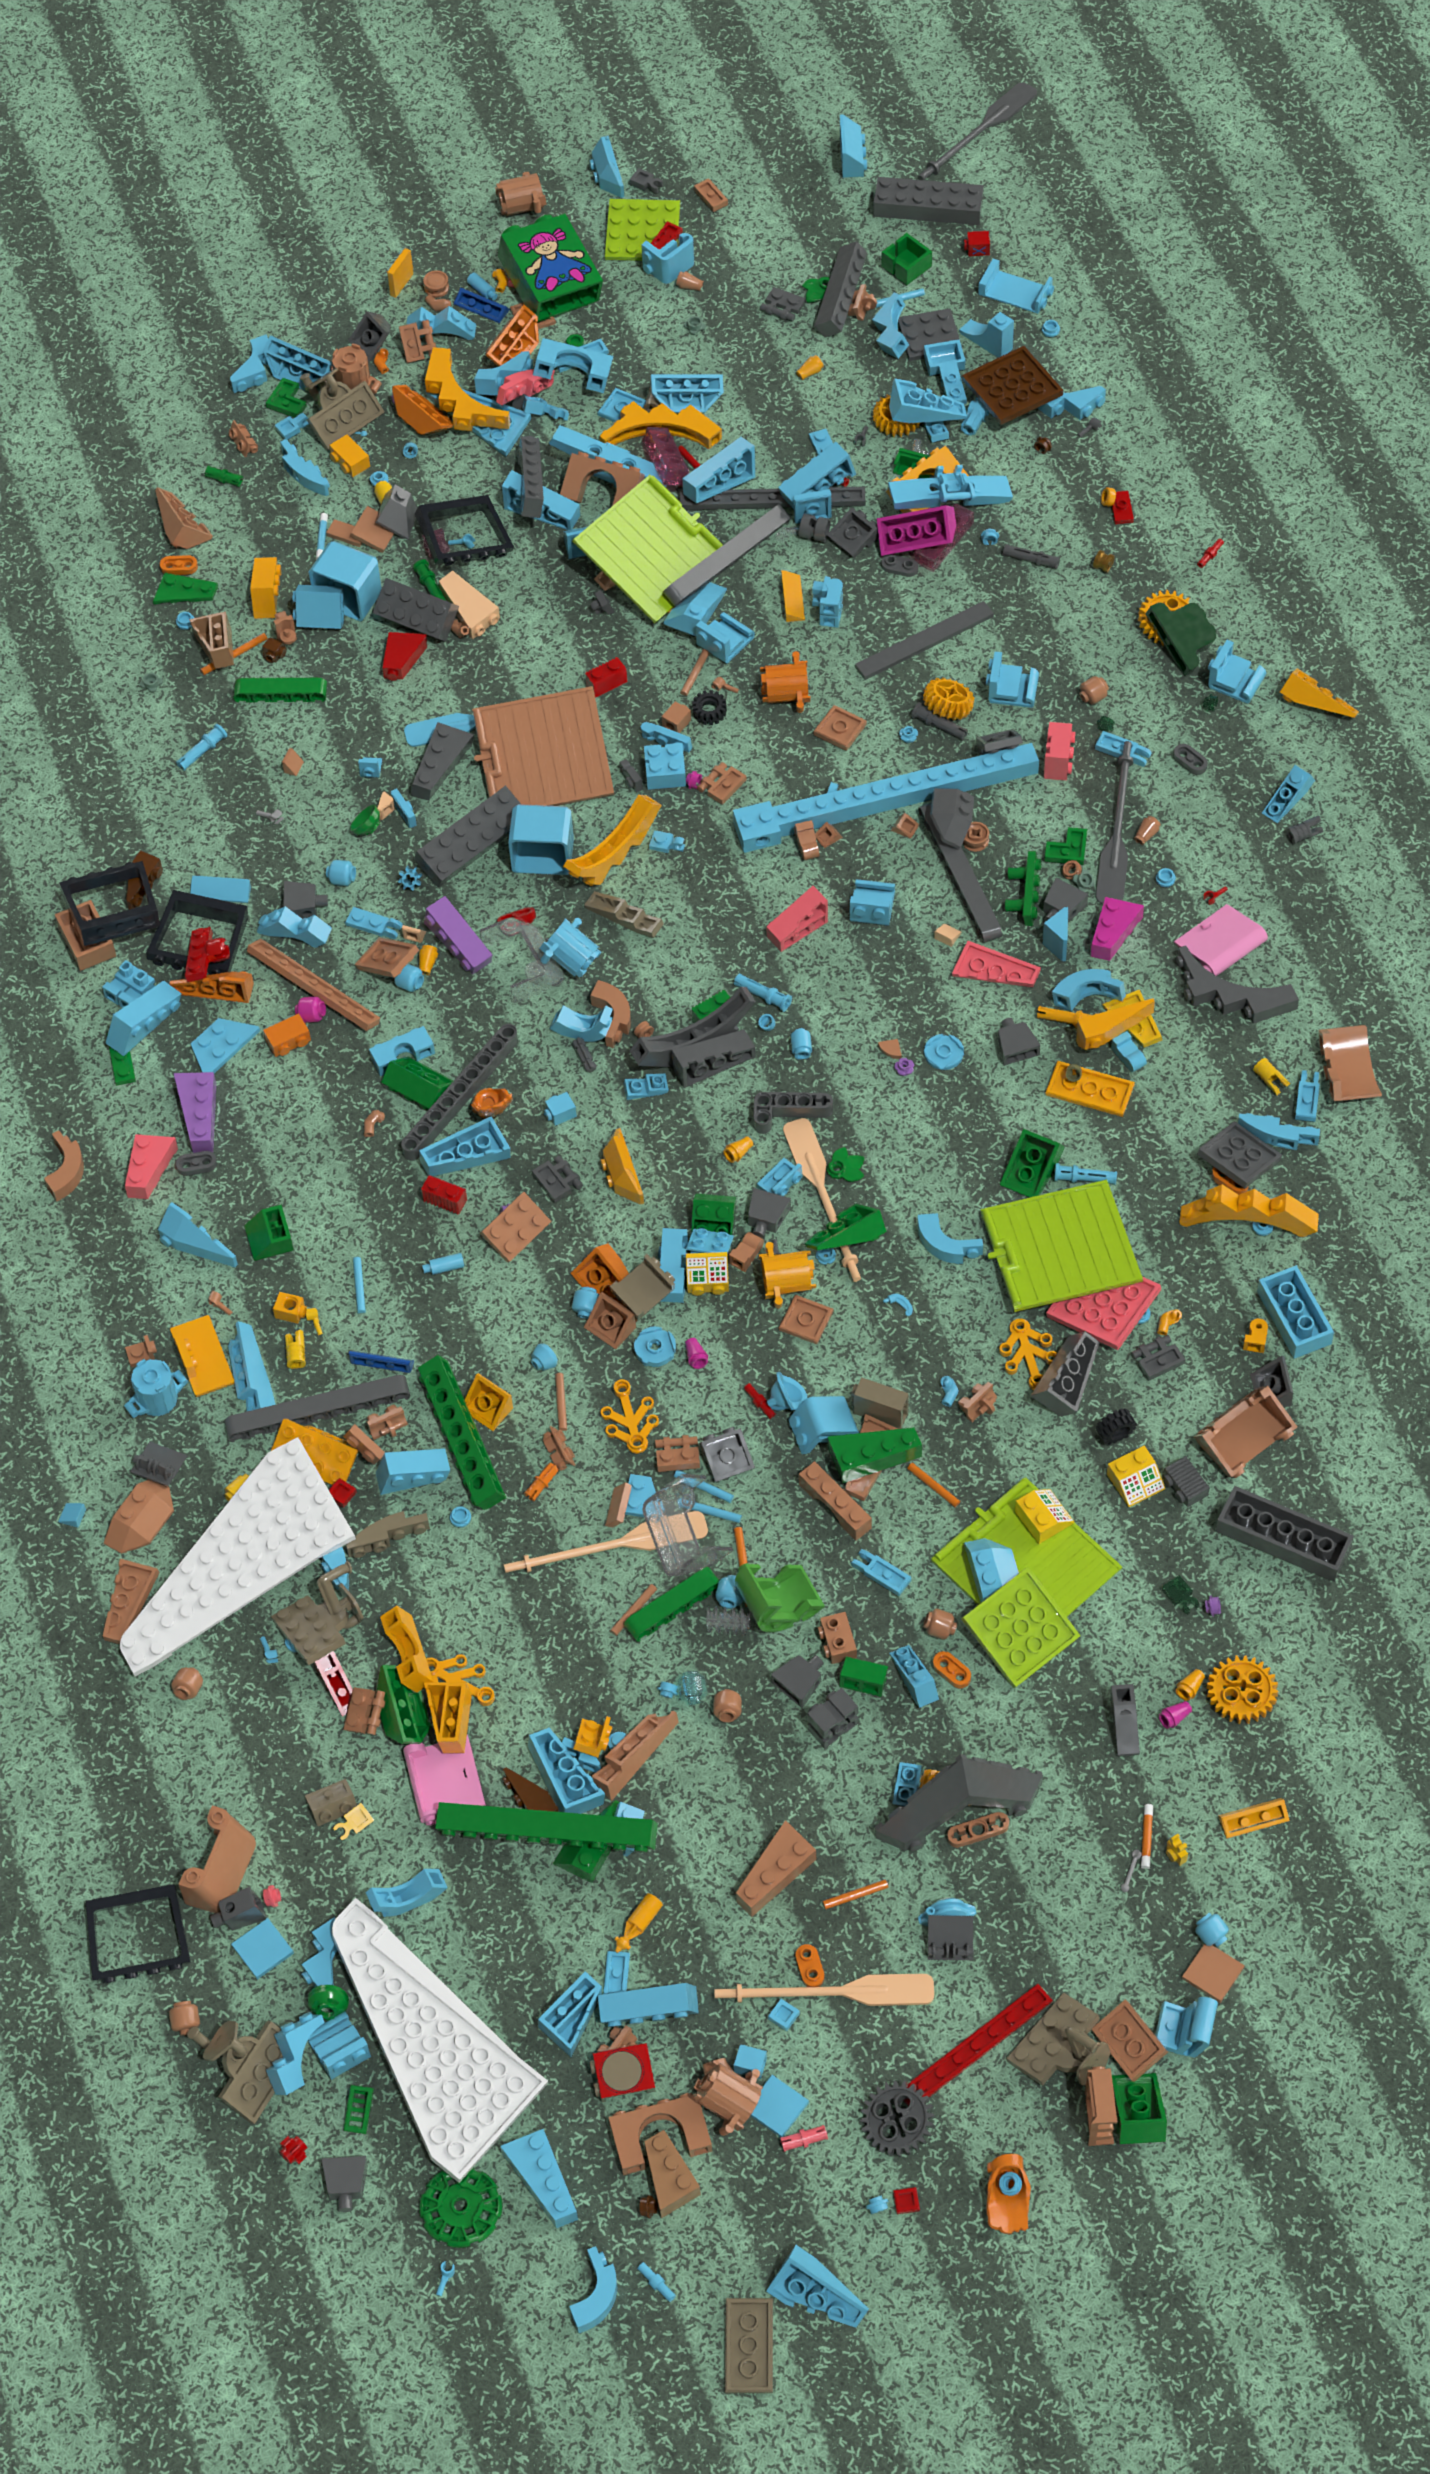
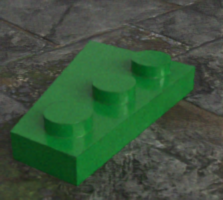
(181, 588)

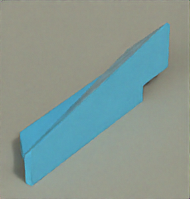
(248, 1369)

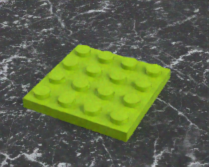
(634, 222)
(1020, 1627)

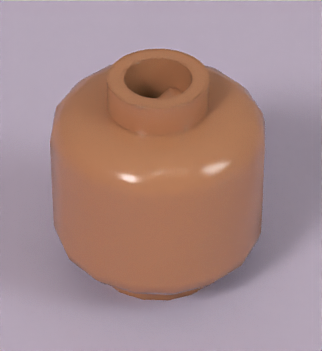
(1093, 690)
(940, 1624)
(187, 1683)
(727, 1705)
(184, 2017)

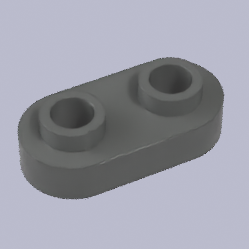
(899, 565)
(1191, 759)
(196, 1162)

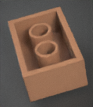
(83, 955)

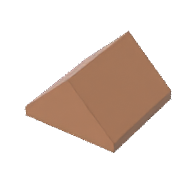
(610, 1321)

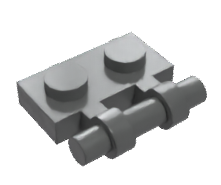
(785, 300)
(552, 1181)
(1161, 1361)

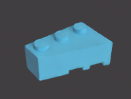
(673, 1259)
(571, 2013)

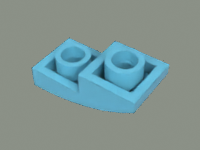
(936, 431)
(649, 1086)
(906, 1783)

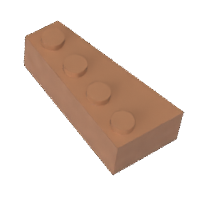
(776, 1868)

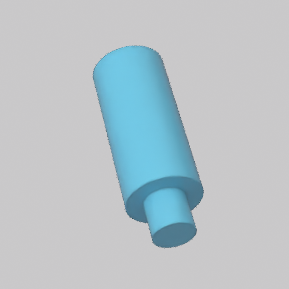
(481, 286)
(444, 1264)

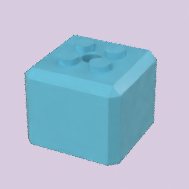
(354, 572)
(540, 839)

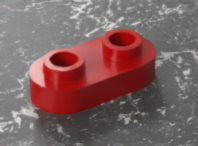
(525, 914)

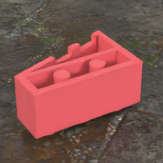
(1059, 751)
(799, 919)
(147, 1163)

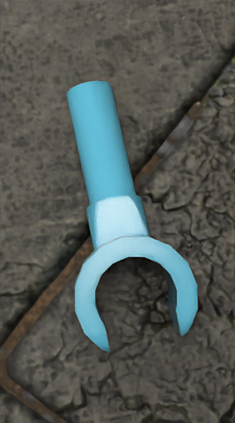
(467, 540)
(269, 1654)
(445, 2275)

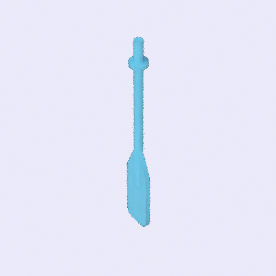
(421, 732)

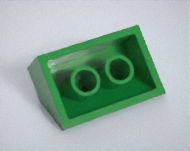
(415, 1081)

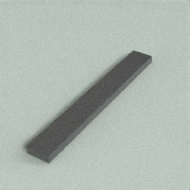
(924, 640)

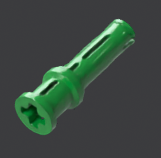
(427, 578)

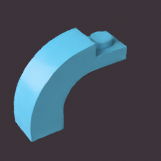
(1084, 984)
(577, 1025)
(942, 1246)
(405, 1897)
(599, 2304)

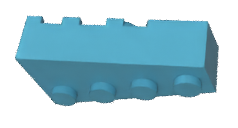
(721, 472)
(566, 1781)
(648, 2003)

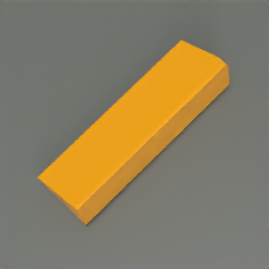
(792, 596)
(1254, 1815)

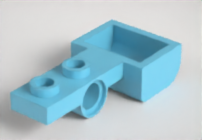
(947, 360)

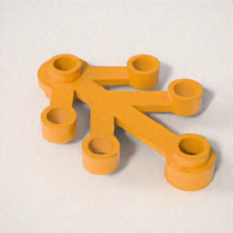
(1026, 1349)
(630, 1420)
(457, 1676)

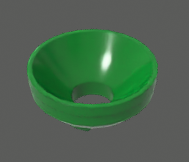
(366, 821)
(328, 1997)

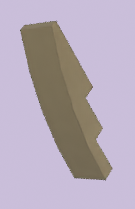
(624, 914)

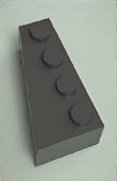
(441, 756)

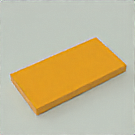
(1091, 1090)

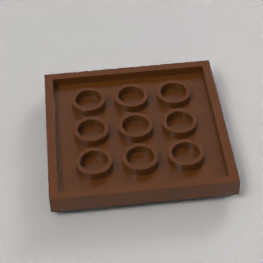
(1012, 385)

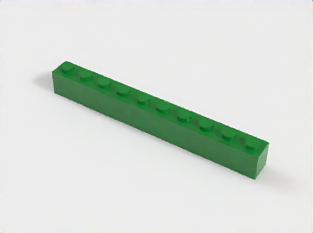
(546, 1826)

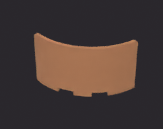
(1348, 1063)

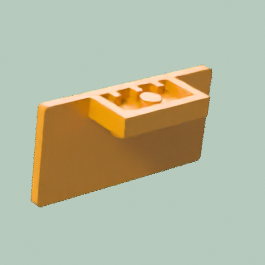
(202, 1356)
(328, 1453)

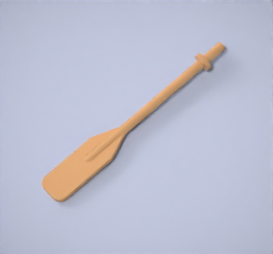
(809, 1154)
(637, 1538)
(868, 1990)

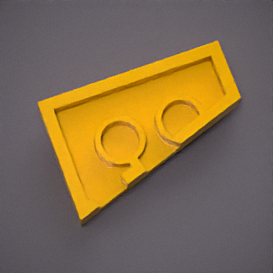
(1145, 1031)

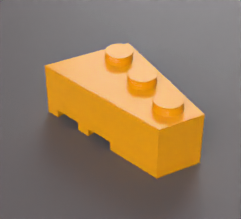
(265, 587)

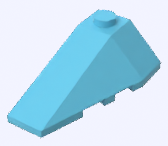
(695, 608)
(181, 1233)
(811, 2284)

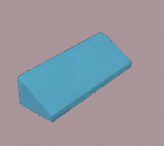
(221, 888)

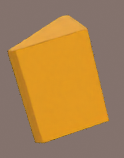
(488, 1402)

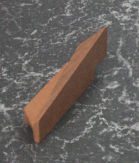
(632, 1752)

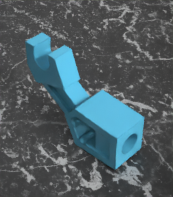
(539, 406)

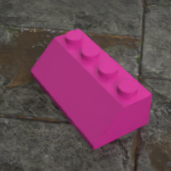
(916, 530)

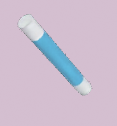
(322, 534)

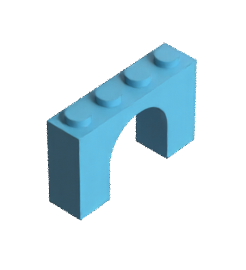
(556, 353)

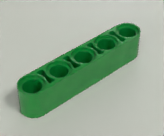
(280, 689)
(671, 1603)

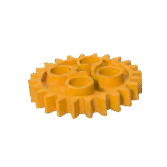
(1169, 600)
(1241, 1707)

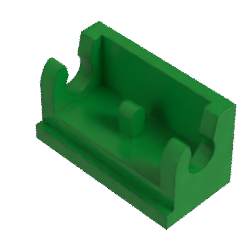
(907, 459)
(863, 1676)

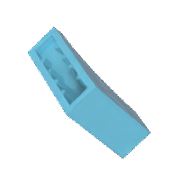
(994, 337)

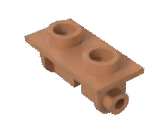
(242, 439)
(556, 1441)

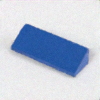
(481, 304)
(381, 1361)

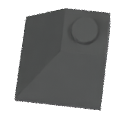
(370, 333)
(397, 512)

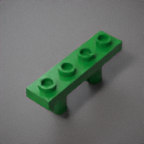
(1031, 896)

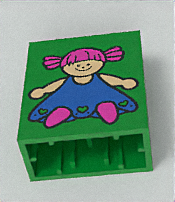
(549, 266)

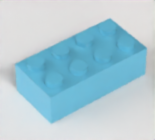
(1295, 1312)

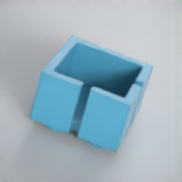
(664, 766)

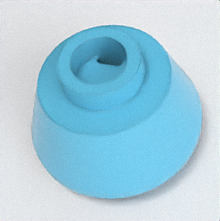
(543, 1357)

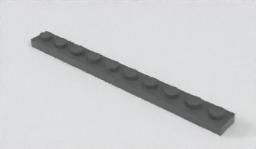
(769, 499)

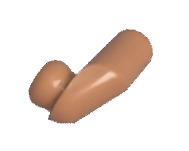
(437, 305)

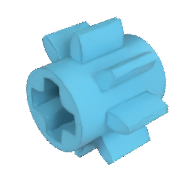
(406, 882)

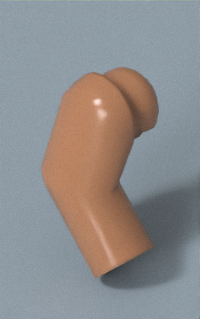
(458, 629)
(375, 1116)

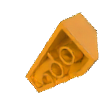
(1304, 690)
(1105, 1026)

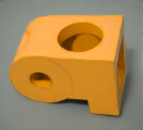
(1257, 1336)

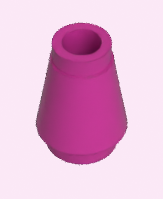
(696, 1354)
(1174, 1714)

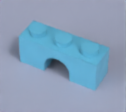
(414, 1042)

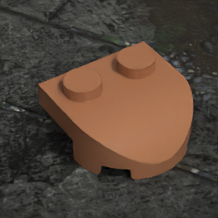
(364, 1444)

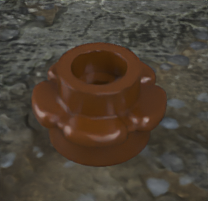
(1043, 443)
(648, 2206)

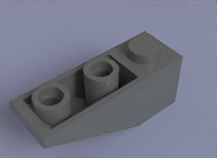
(1125, 1719)

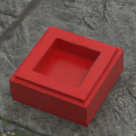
(906, 2200)

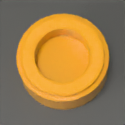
(1108, 496)

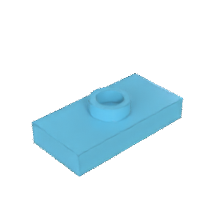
(404, 808)

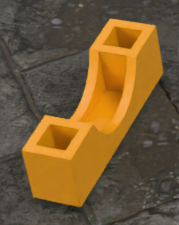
(402, 1631)

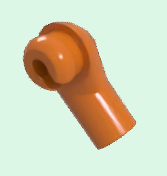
(380, 360)

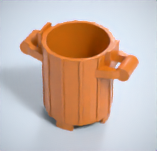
(786, 683)

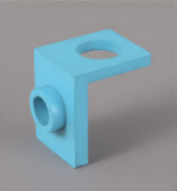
(370, 767)

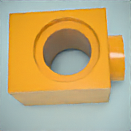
(286, 1301)

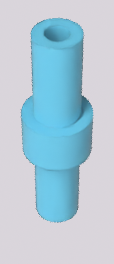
(656, 2282)

